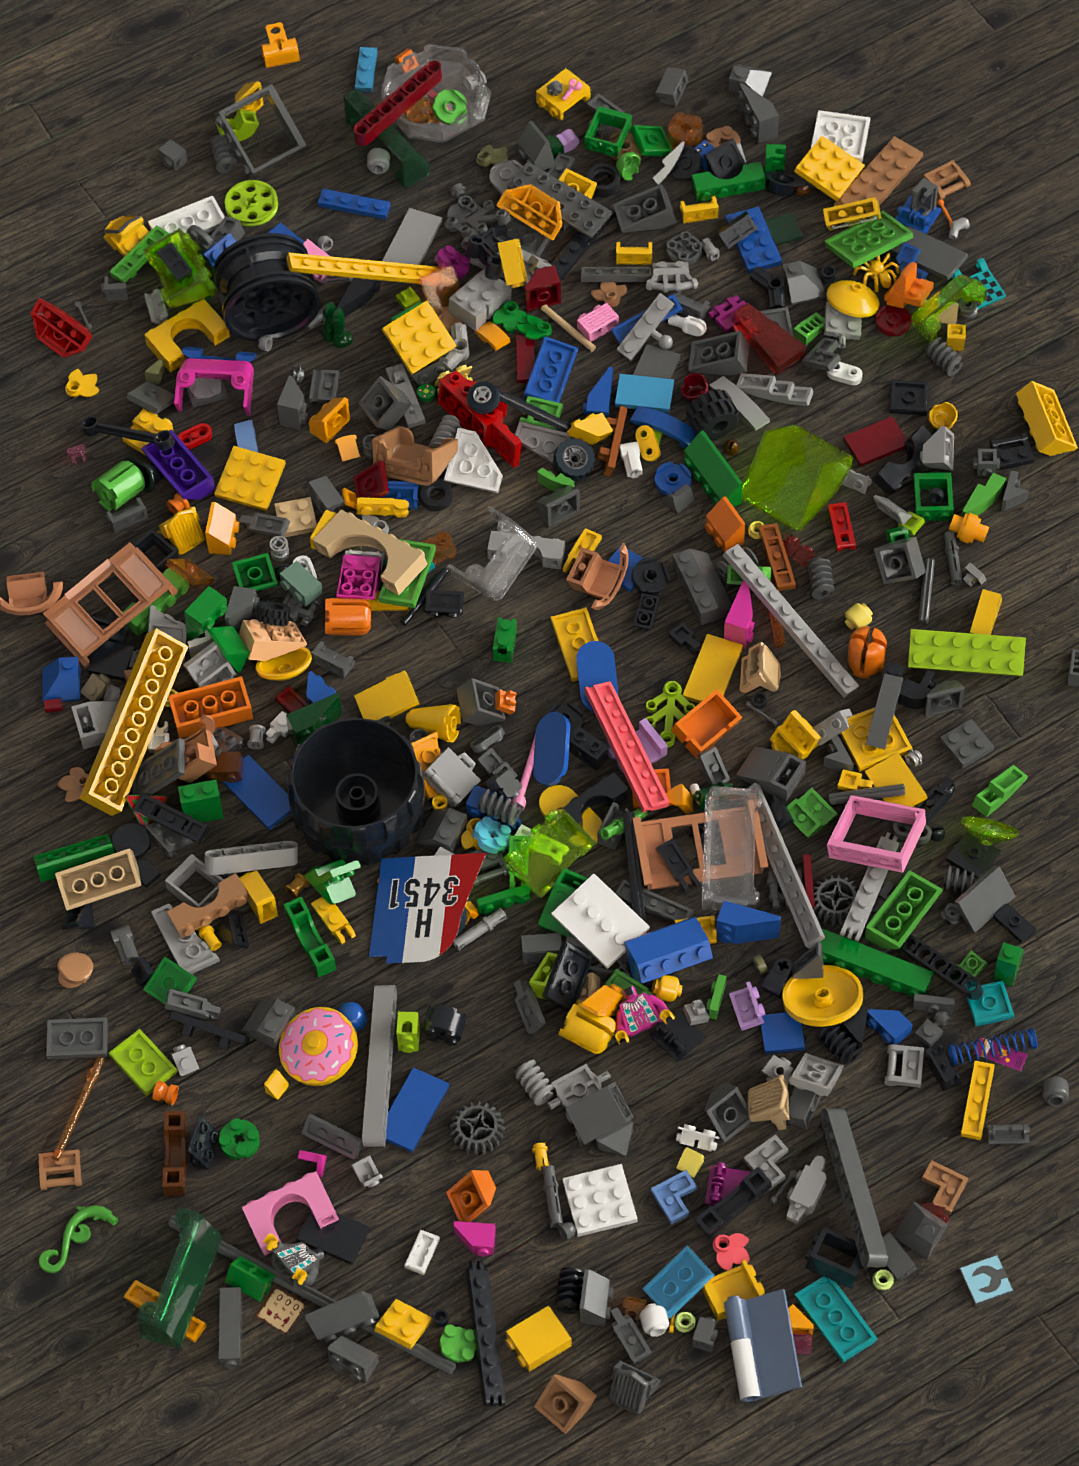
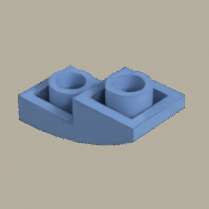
(246, 435)

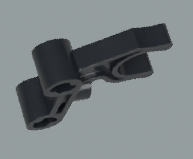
(487, 250)

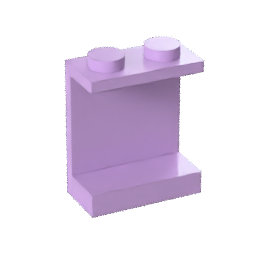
(650, 740)

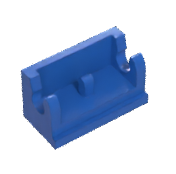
(405, 491)

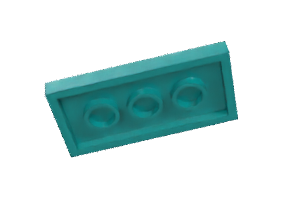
(835, 1318)

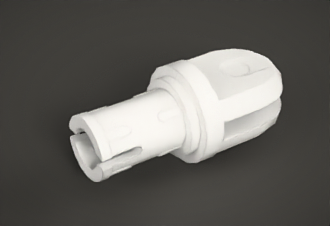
(689, 324)

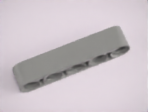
(251, 857)

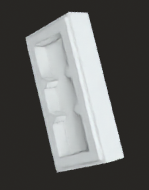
(422, 1252)

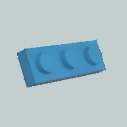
(366, 69)

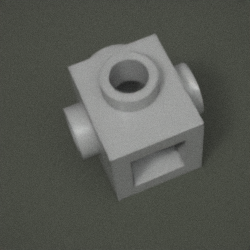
(773, 1063)

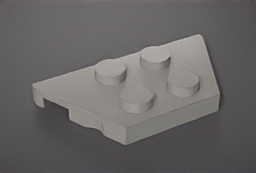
(166, 624)

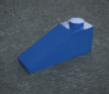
(600, 396)

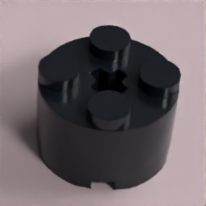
(444, 1024)

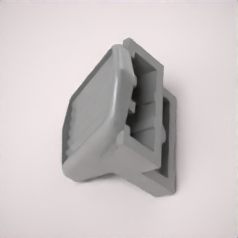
(209, 667)

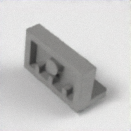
(833, 726)

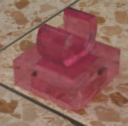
(76, 451)

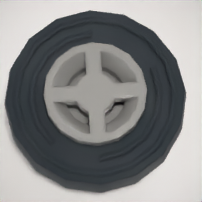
(486, 391)

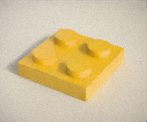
(403, 1324)

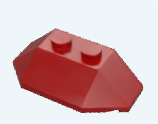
(59, 329)

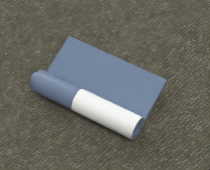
(762, 1345)

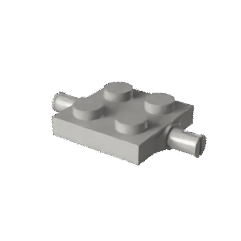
(841, 325)
(576, 1086)

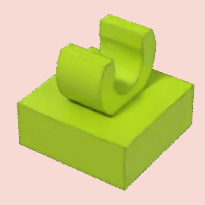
(407, 298)

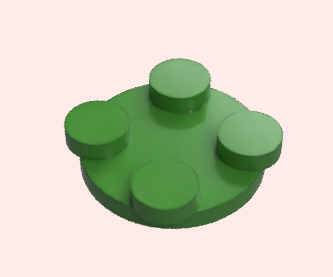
(457, 1343)

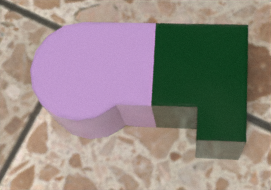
(563, 142)

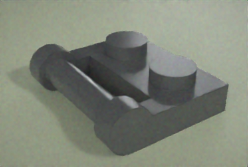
(490, 861)

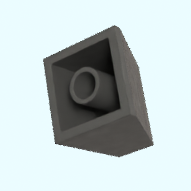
(598, 1113)

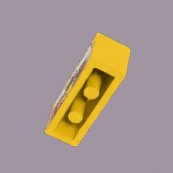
(852, 213)

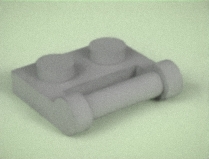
(911, 1066)

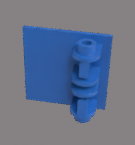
(916, 221)

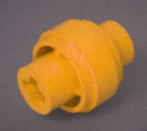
(968, 528)

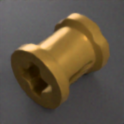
(297, 885)

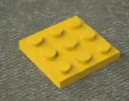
(829, 168)
(419, 337)
(250, 478)
(856, 738)

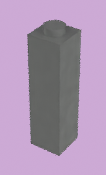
(230, 1327)

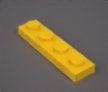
(977, 1100)

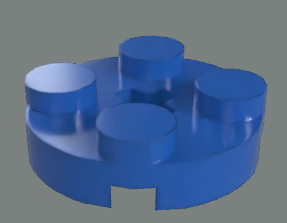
(668, 470)

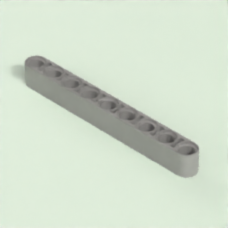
(379, 1066)

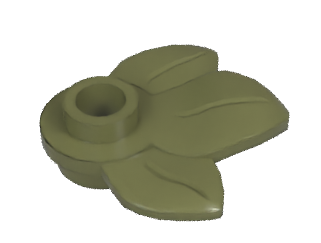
(491, 156)

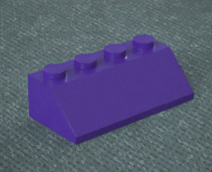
(181, 469)

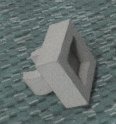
(538, 263)
(973, 575)
(696, 1013)

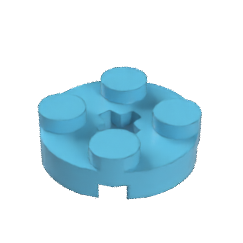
(489, 827)

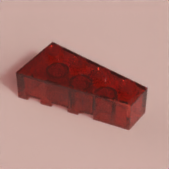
(768, 339)

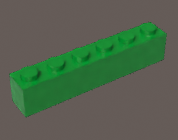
(875, 965)

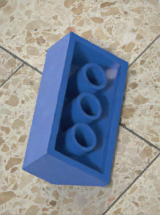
(667, 950)

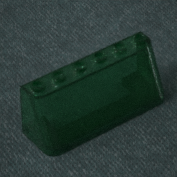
(413, 163)

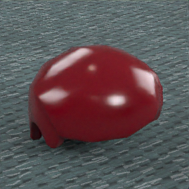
(693, 386)

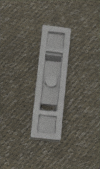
(399, 378)

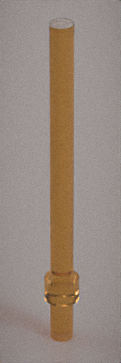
(92, 1077)

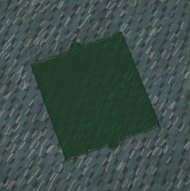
(783, 229)

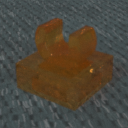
(634, 1304)

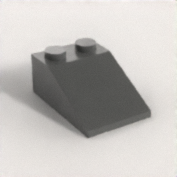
(645, 211)
(720, 355)

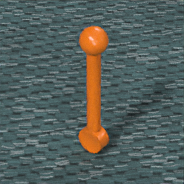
(940, 202)

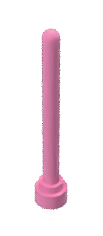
(525, 779)

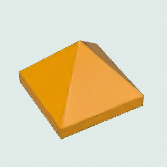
(349, 498)

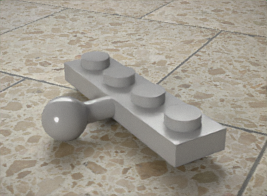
(647, 327)

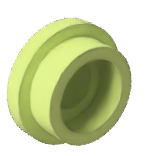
(883, 1274)
(685, 1316)

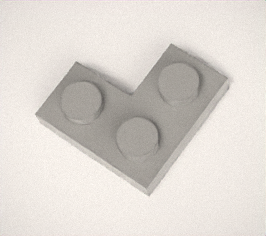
(764, 1158)

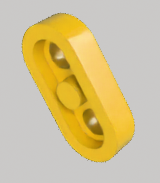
(648, 442)

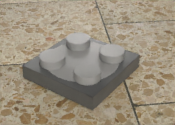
(206, 391)

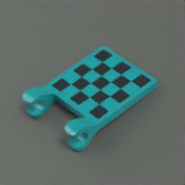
(994, 291)

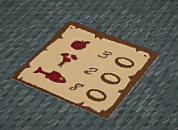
(280, 1310)

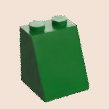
(201, 801)

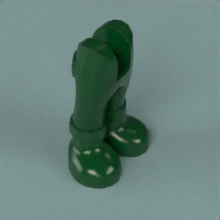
(334, 327)

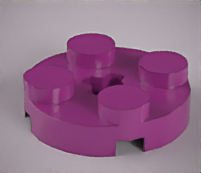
(450, 255)

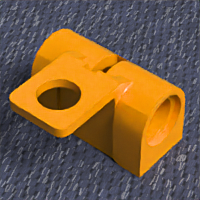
(280, 49)

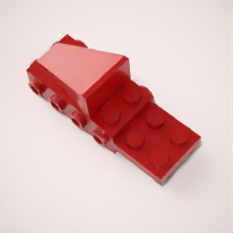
(488, 426)

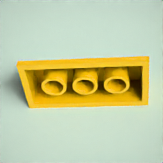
(1045, 419)

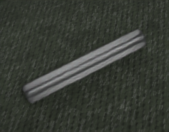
(926, 591)
(870, 793)

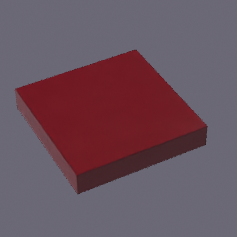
(372, 481)

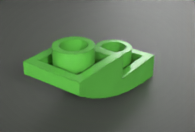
(551, 482)
(972, 964)

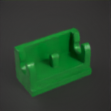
(775, 158)
(250, 1277)

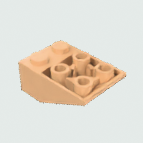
(270, 641)

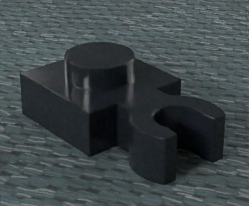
(780, 813)

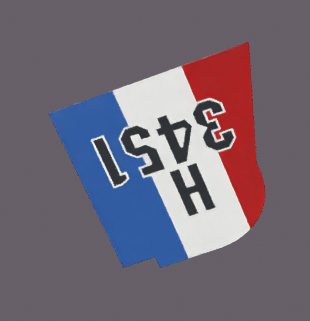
(421, 905)

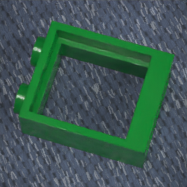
(605, 116)
(928, 481)

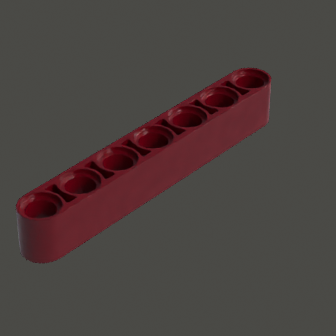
(398, 103)

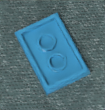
(644, 392)
(678, 1281)

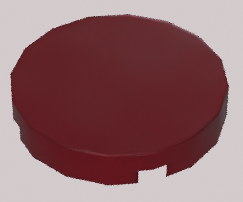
(893, 320)

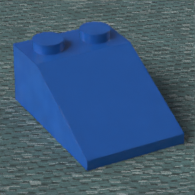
(743, 924)

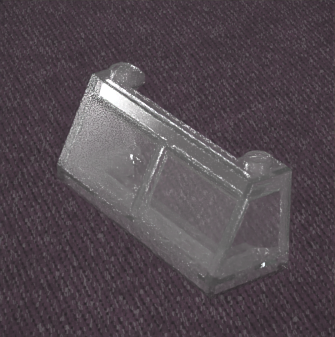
(729, 847)

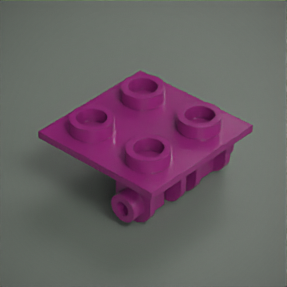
(722, 1182)

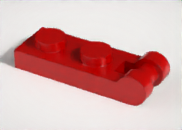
(841, 526)

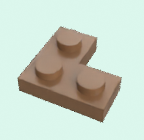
(949, 1183)

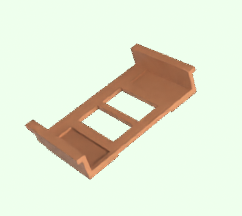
(76, 627)
(656, 832)

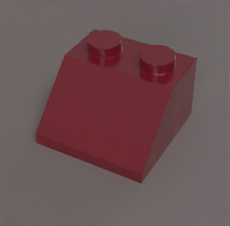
(543, 289)

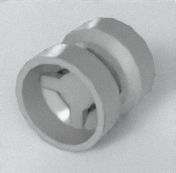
(279, 548)

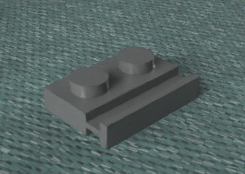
(324, 386)

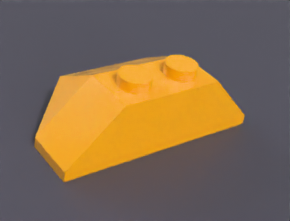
(533, 209)

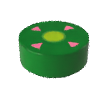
(426, 392)

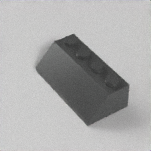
(701, 585)

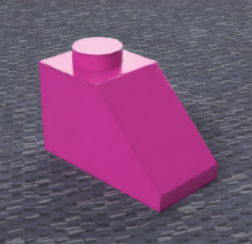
(477, 1237)

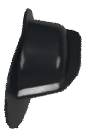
(784, 184)
(150, 473)

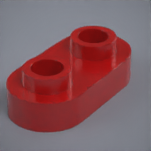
(194, 437)

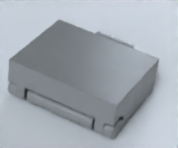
(451, 776)

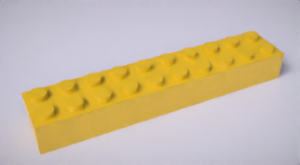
(133, 722)

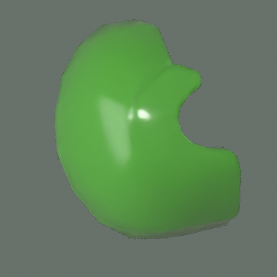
(628, 164)

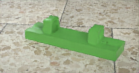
(136, 256)

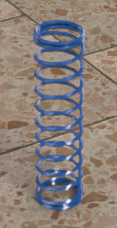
(1031, 1035)

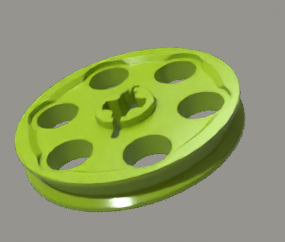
(254, 208)

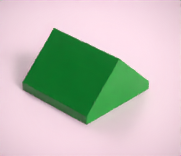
(230, 645)

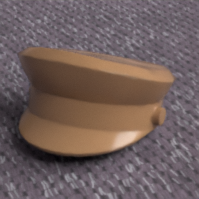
(74, 969)

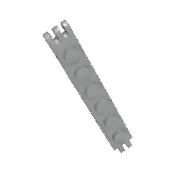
(867, 893)

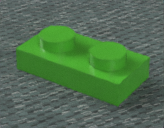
(718, 989)

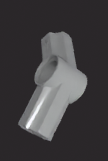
(459, 336)

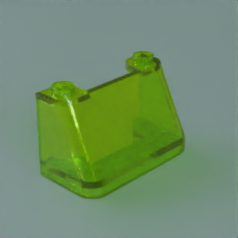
(962, 286)

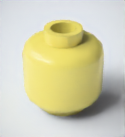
(858, 616)

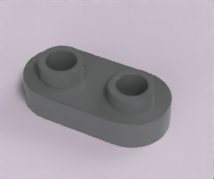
(491, 736)
(897, 826)

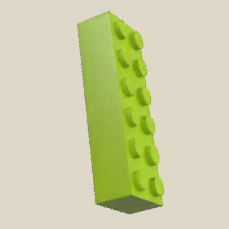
(966, 652)

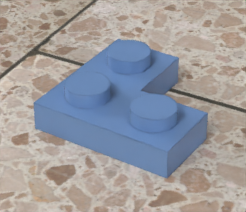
(669, 1195)

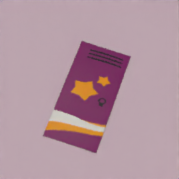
(1014, 1060)

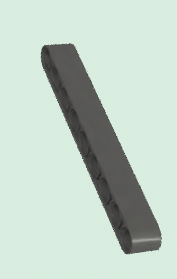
(853, 1187)

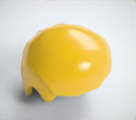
(943, 415)

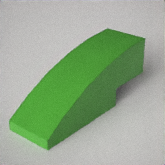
(985, 496)
(999, 790)

